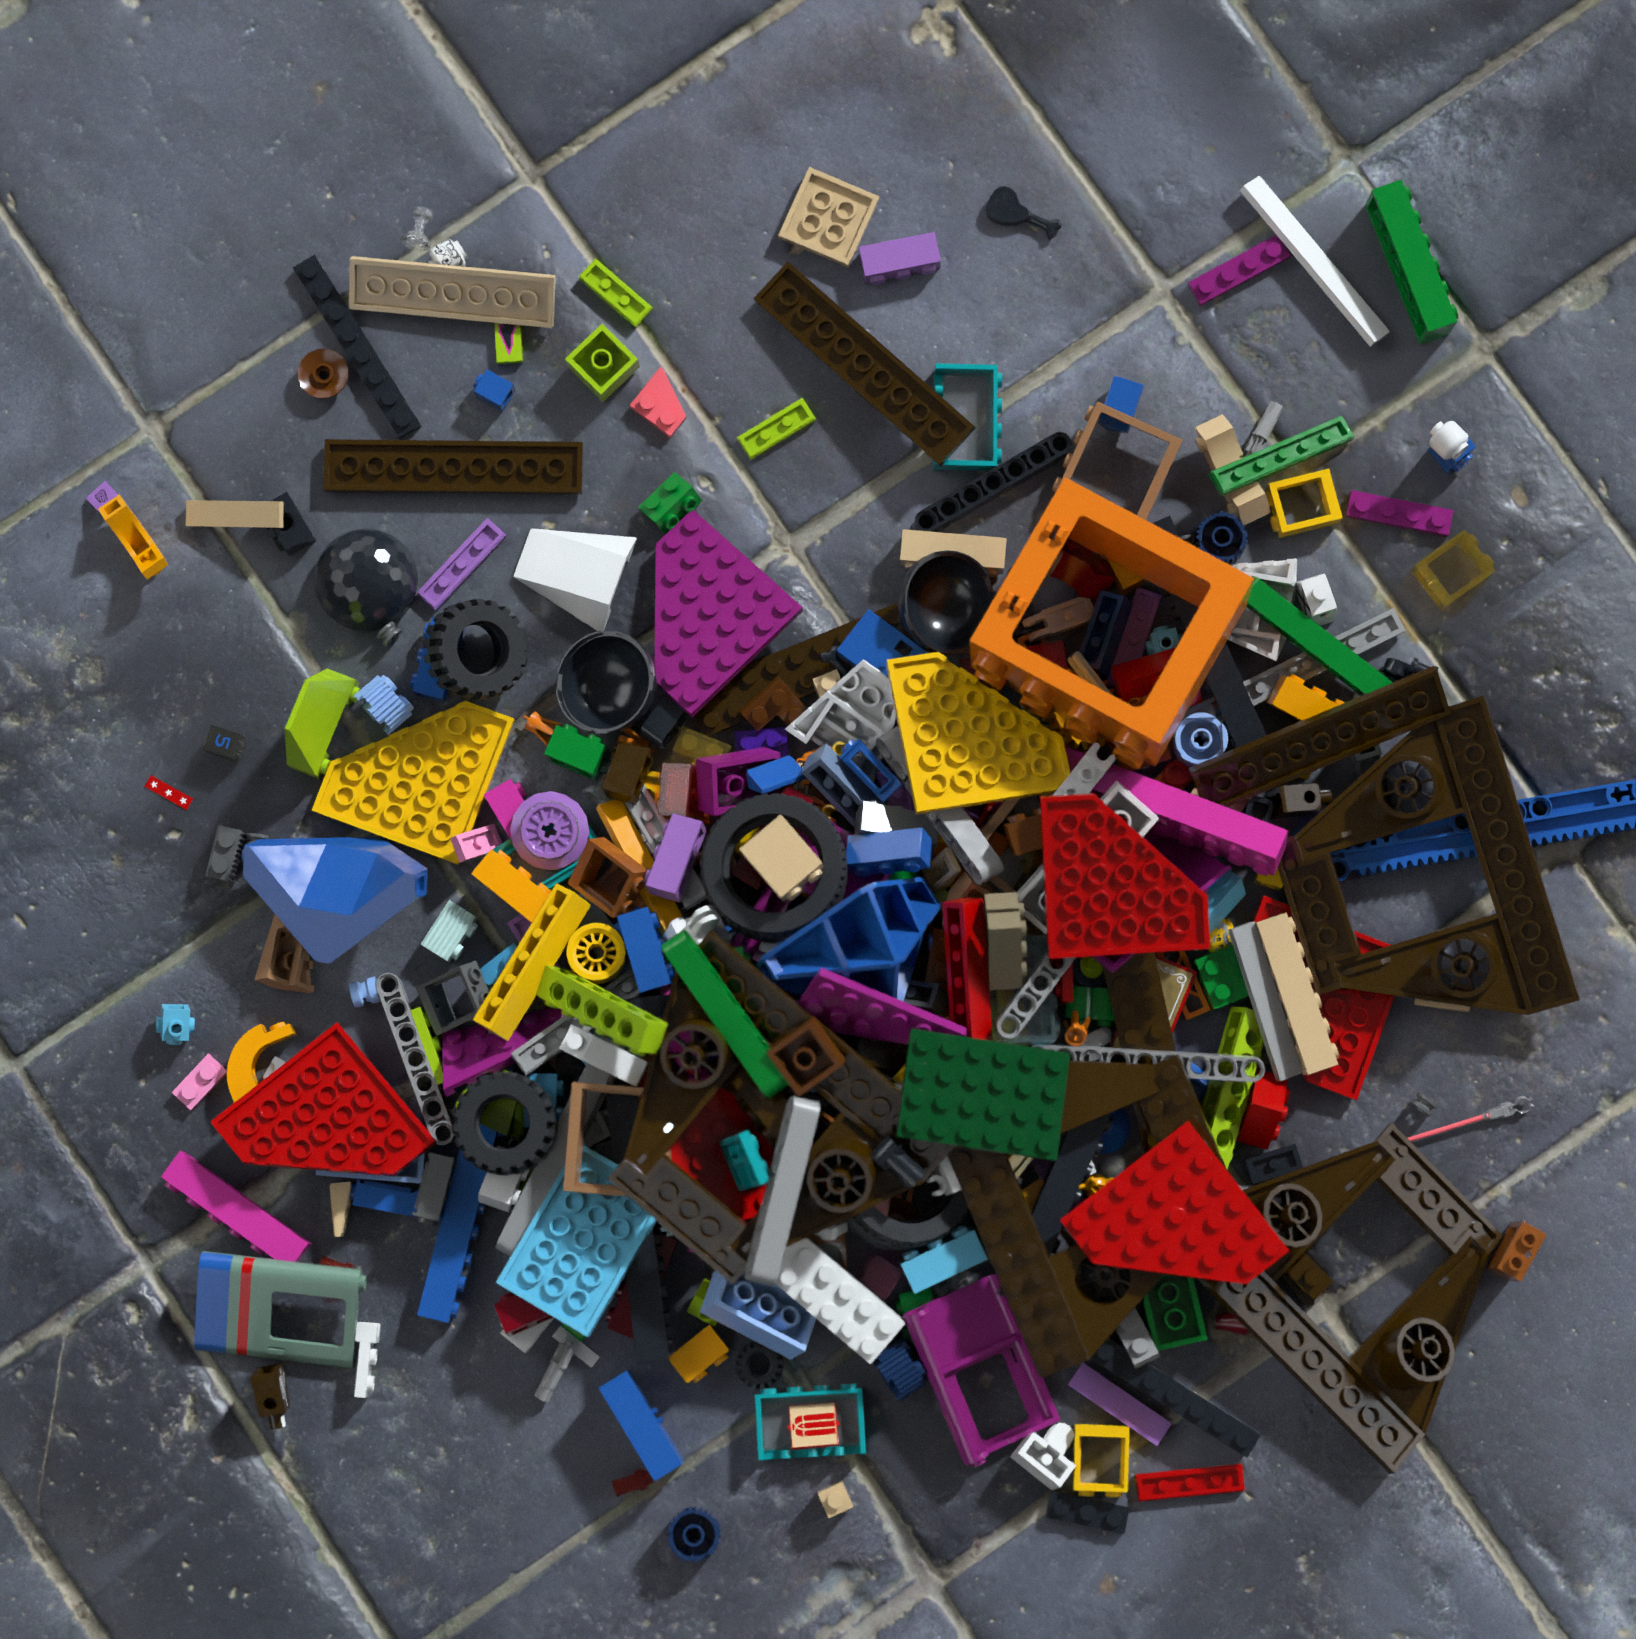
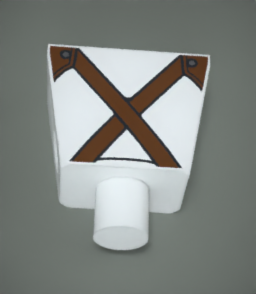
(1317, 599)

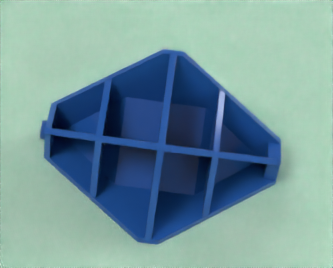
(332, 888)
(863, 938)

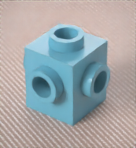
(1160, 634)
(171, 1015)

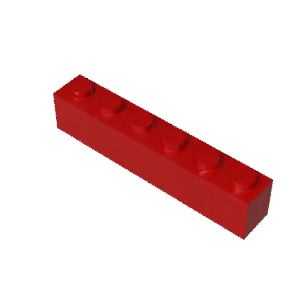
(967, 966)

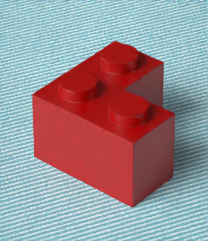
(1264, 1111)

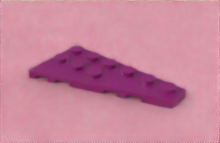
(867, 1013)
(477, 1051)

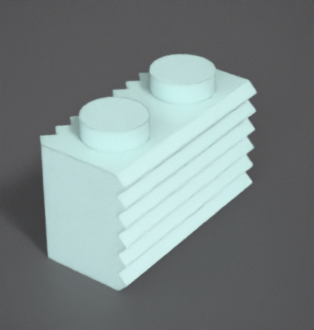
(450, 931)

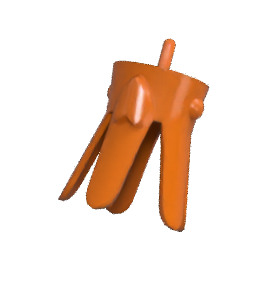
(539, 725)
(637, 739)
(1076, 1033)

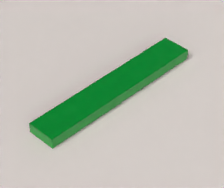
(1281, 456)

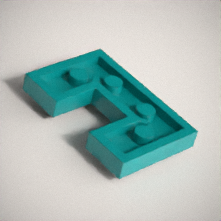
(744, 1160)

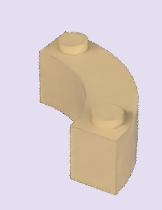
(1220, 448)

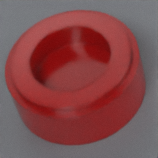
(1176, 774)

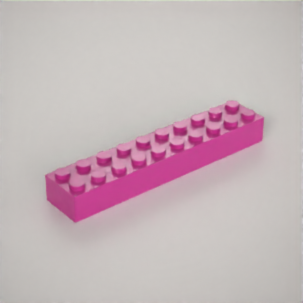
(1198, 820)

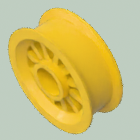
(602, 931)

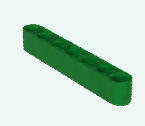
(1314, 639)
(724, 1011)

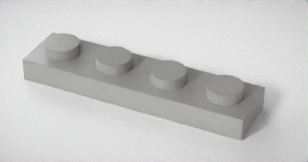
(1131, 1330)

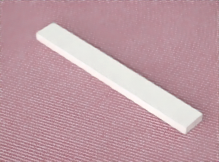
(1314, 261)

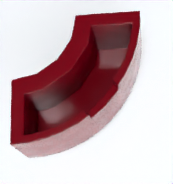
(1082, 570)

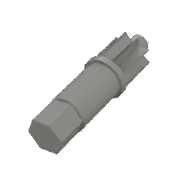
(1264, 428)
(555, 1370)

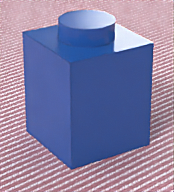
(493, 390)

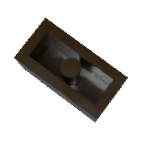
(627, 772)

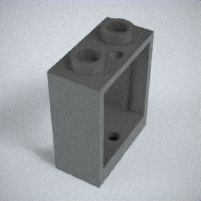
(433, 995)

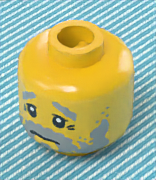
(1220, 936)

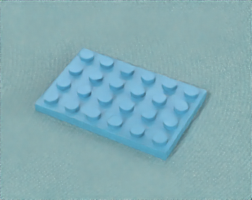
(578, 1248)

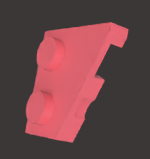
(660, 404)

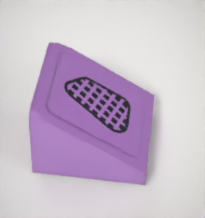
(101, 495)

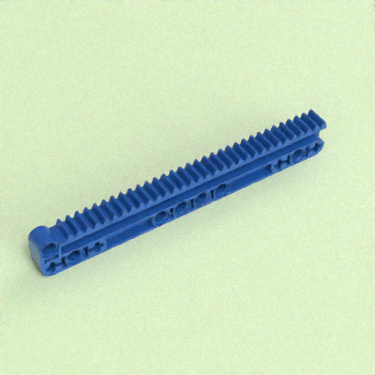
(1565, 817)

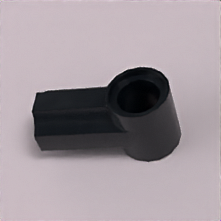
(893, 1157)

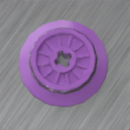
(568, 821)

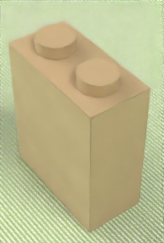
(782, 859)

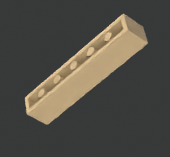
(1296, 994)

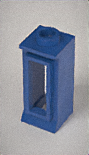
(889, 788)
(384, 1197)

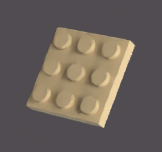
(828, 217)

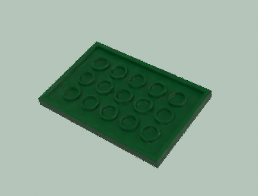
(982, 1095)

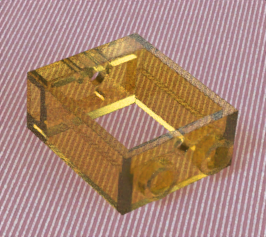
(1433, 585)

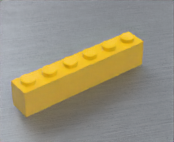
(523, 972)

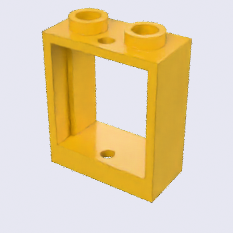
(1328, 496)
(1110, 1489)

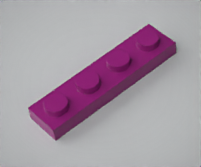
(1238, 270)
(1399, 513)

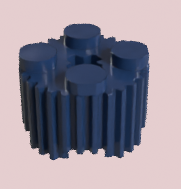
(1230, 529)
(899, 1370)
(699, 1548)

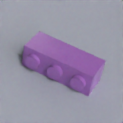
(899, 258)
(675, 857)

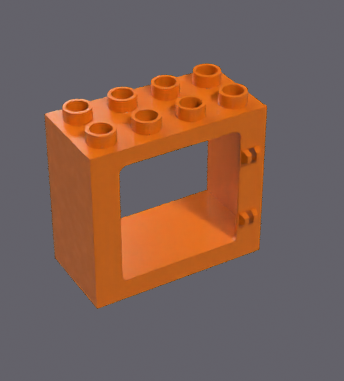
(1152, 554)

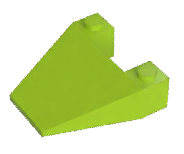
(316, 719)

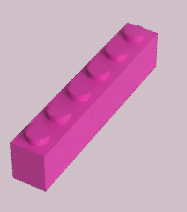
(234, 1209)

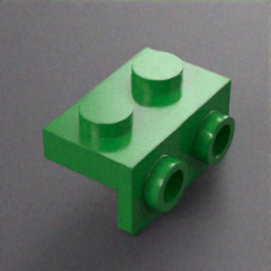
(670, 503)

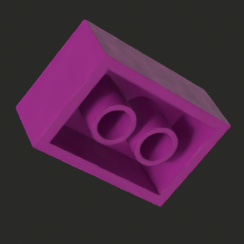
(724, 779)

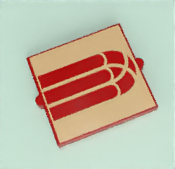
(813, 1425)

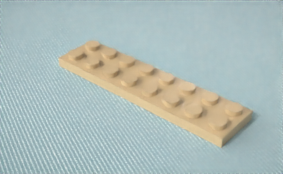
(452, 292)

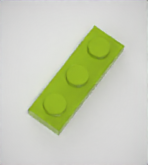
(431, 1044)

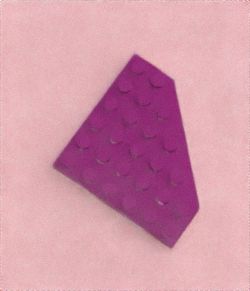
(710, 612)

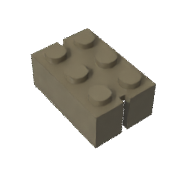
(1004, 940)

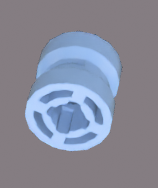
(364, 992)

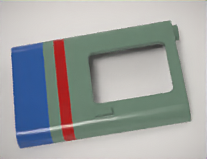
(237, 1307)

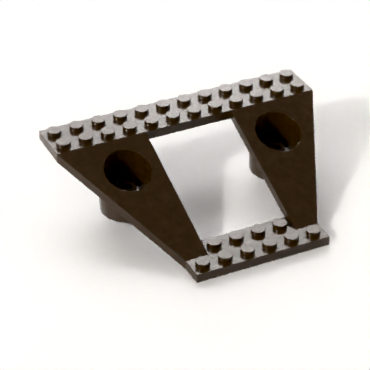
(1522, 938)
(675, 1097)
(1048, 1294)
(1373, 1388)

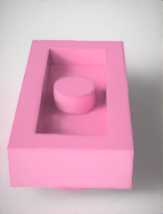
(476, 842)
(200, 1082)

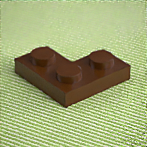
(773, 701)

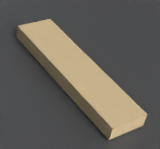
(234, 513)

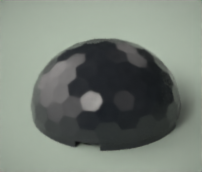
(365, 579)
(944, 601)
(606, 682)

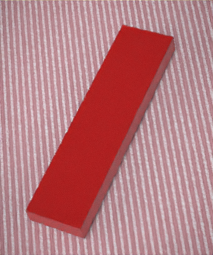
(1189, 1482)

